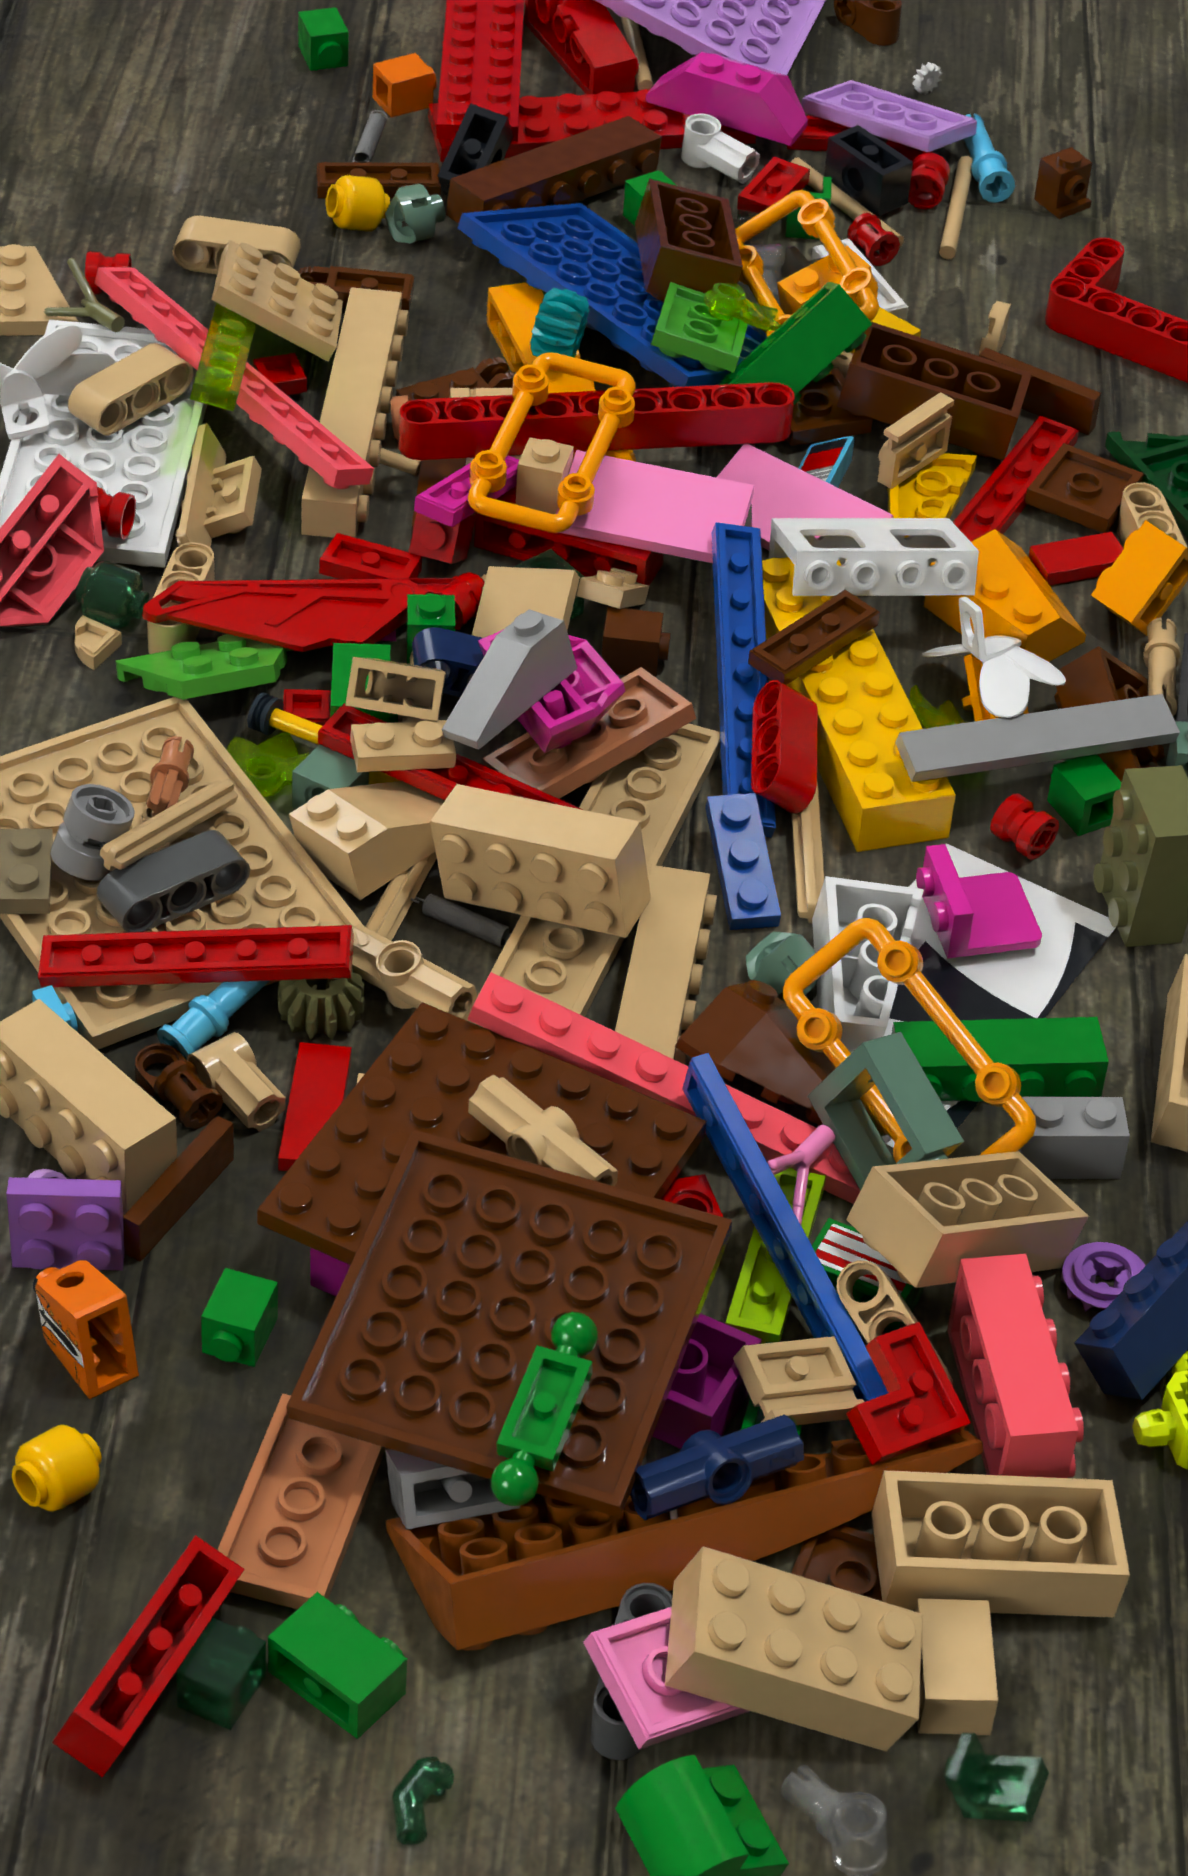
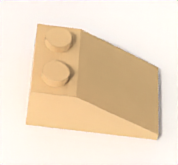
(366, 833)

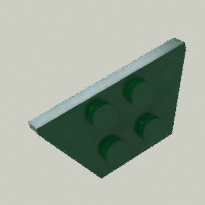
(1164, 466)

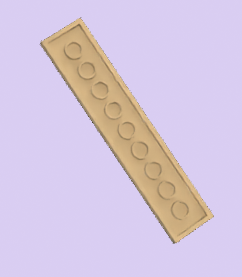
(651, 788)

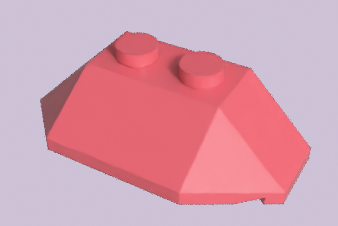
(48, 545)

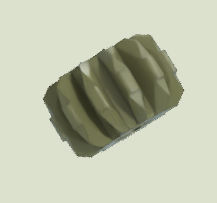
(321, 1004)

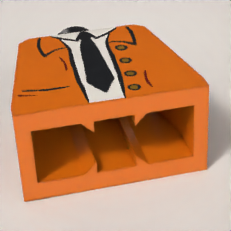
(84, 1311)

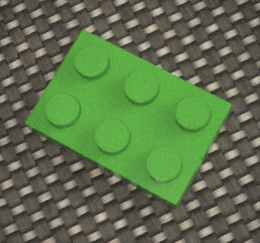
(692, 332)

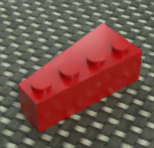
(584, 43)

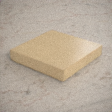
(515, 590)

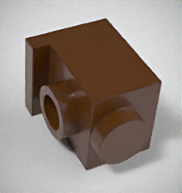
(1063, 183)

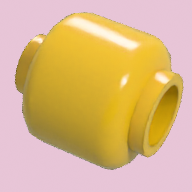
(357, 203)
(56, 1468)

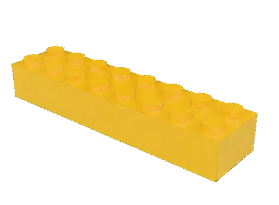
(857, 731)

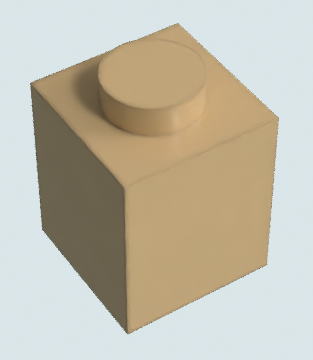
(540, 472)

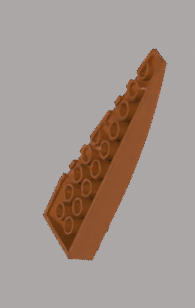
(565, 1561)

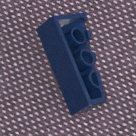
(1143, 1327)

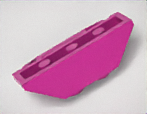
(735, 94)
(573, 704)

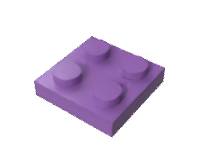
(65, 1222)

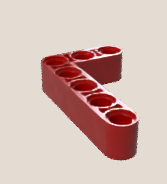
(1088, 310)

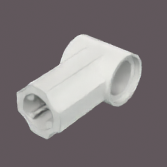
(708, 146)

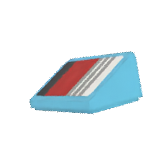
(829, 459)

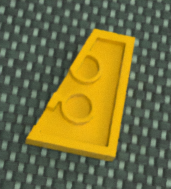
(933, 489)

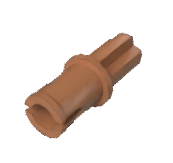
(169, 775)

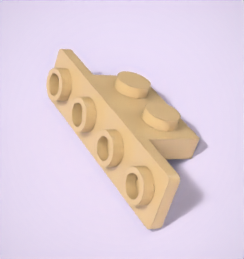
(217, 495)

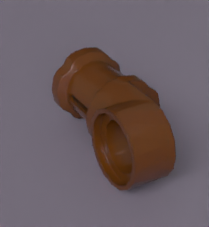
(178, 1085)

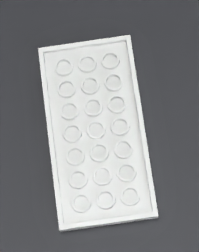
(140, 459)

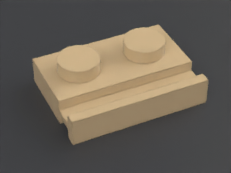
(915, 440)
(798, 1379)

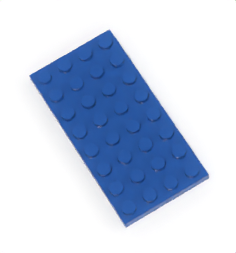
(588, 255)

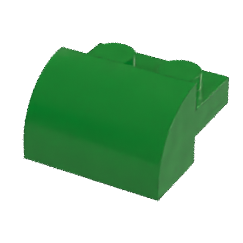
(698, 1823)

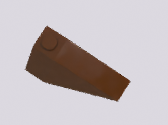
(1100, 679)
(757, 1038)

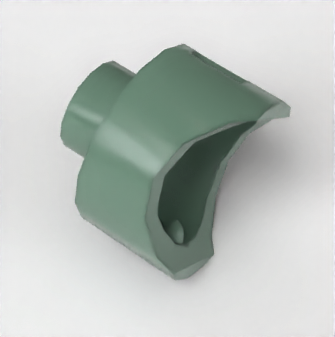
(417, 210)
(777, 958)

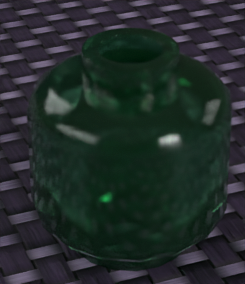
(111, 594)

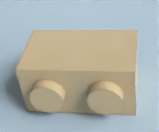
(956, 1667)

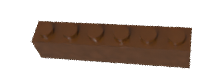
(559, 171)

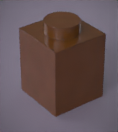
(634, 640)

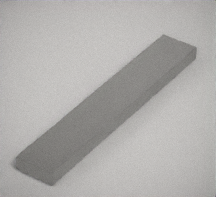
(1036, 737)

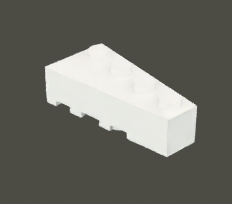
(854, 985)

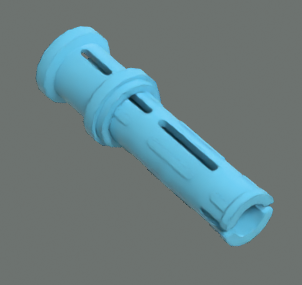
(988, 165)
(208, 1016)

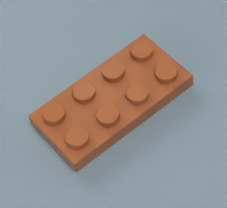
(636, 721)
(298, 1510)

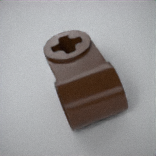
(872, 19)

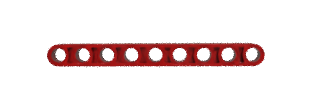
(661, 420)

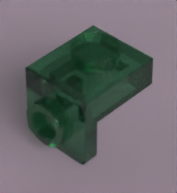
(994, 1784)

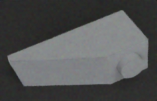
(513, 675)

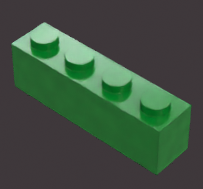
(805, 342)
(1048, 1054)

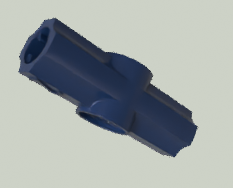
(716, 1466)

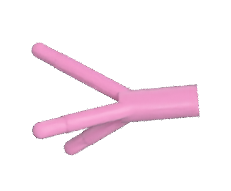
(801, 1160)

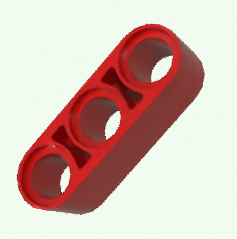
(784, 747)

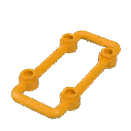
(818, 221)
(576, 490)
(903, 965)

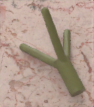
(91, 306)

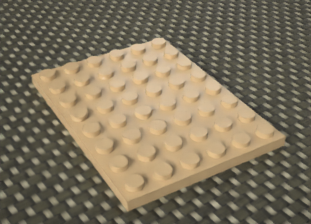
(119, 754)

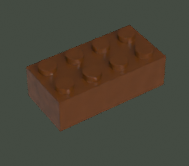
(685, 239)
(901, 371)

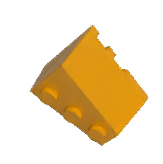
(1013, 601)

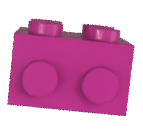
(975, 911)

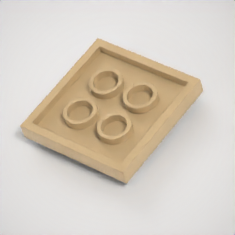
(278, 299)

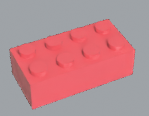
(1012, 1369)

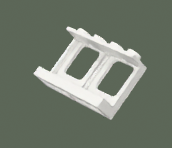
(876, 556)

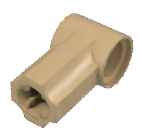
(233, 1072)

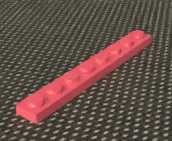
(597, 1049)

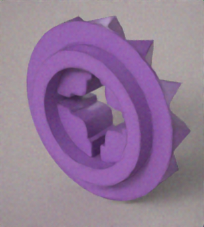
(1100, 1259)

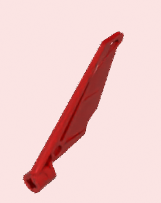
(309, 611)

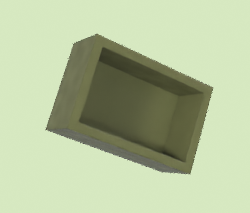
(1147, 857)

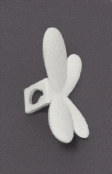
(46, 369)
(1005, 668)

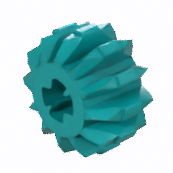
(559, 323)

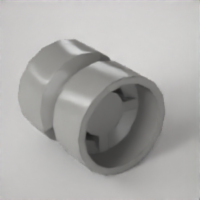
(90, 821)

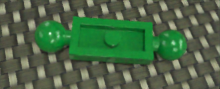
(544, 1409)

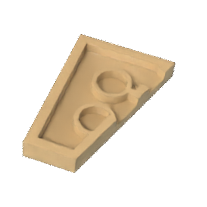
(26, 292)

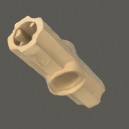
(407, 976)
(536, 1134)

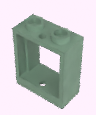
(908, 1094)

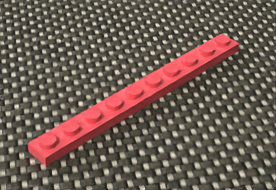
(256, 396)

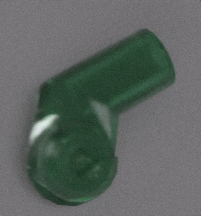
(423, 1778)

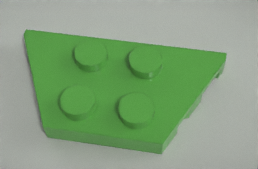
(208, 668)

